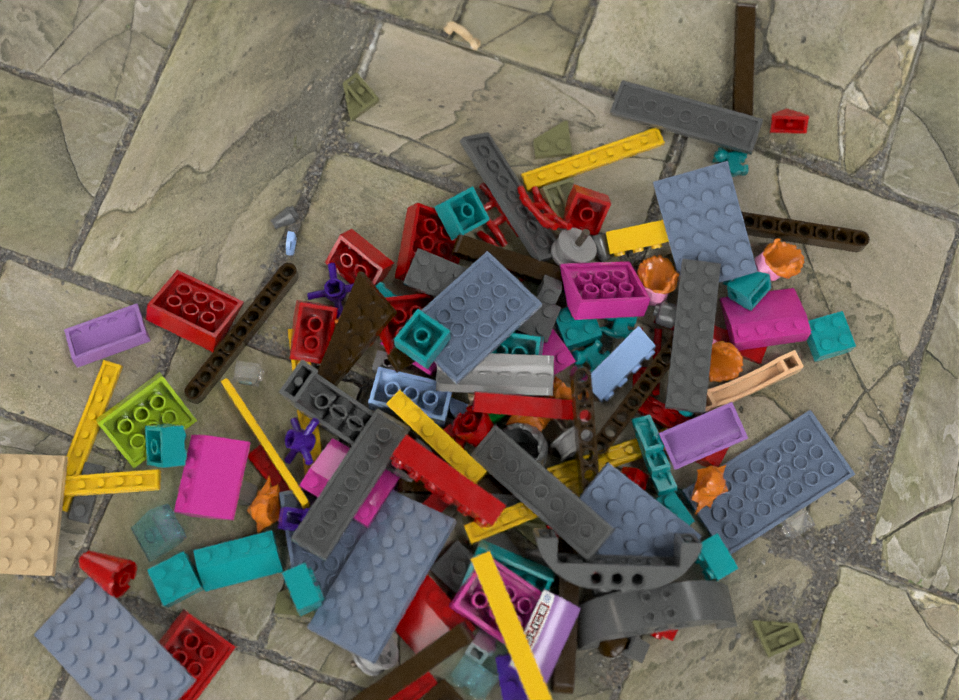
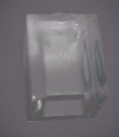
(248, 373)
(797, 524)

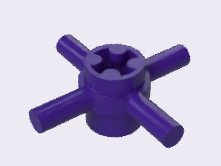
(329, 288)
(300, 440)

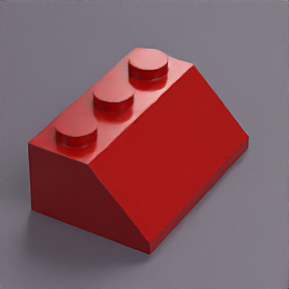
(356, 254)

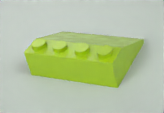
(148, 405)

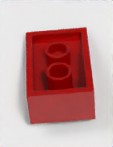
(312, 330)

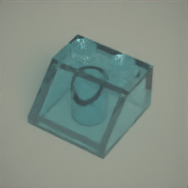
(158, 532)
(474, 677)

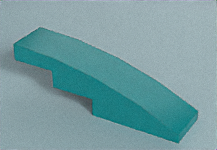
(654, 455)

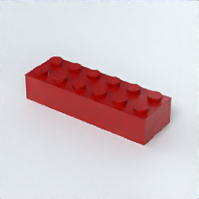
(447, 482)

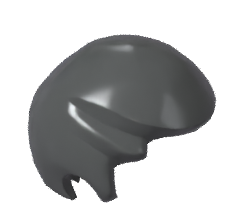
(529, 439)

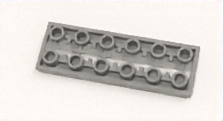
(505, 375)

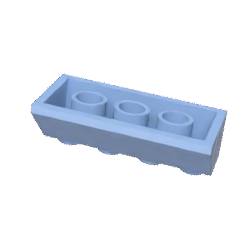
(621, 363)
(418, 389)

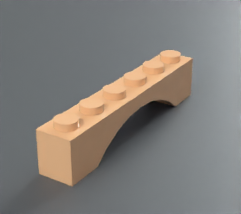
(754, 381)

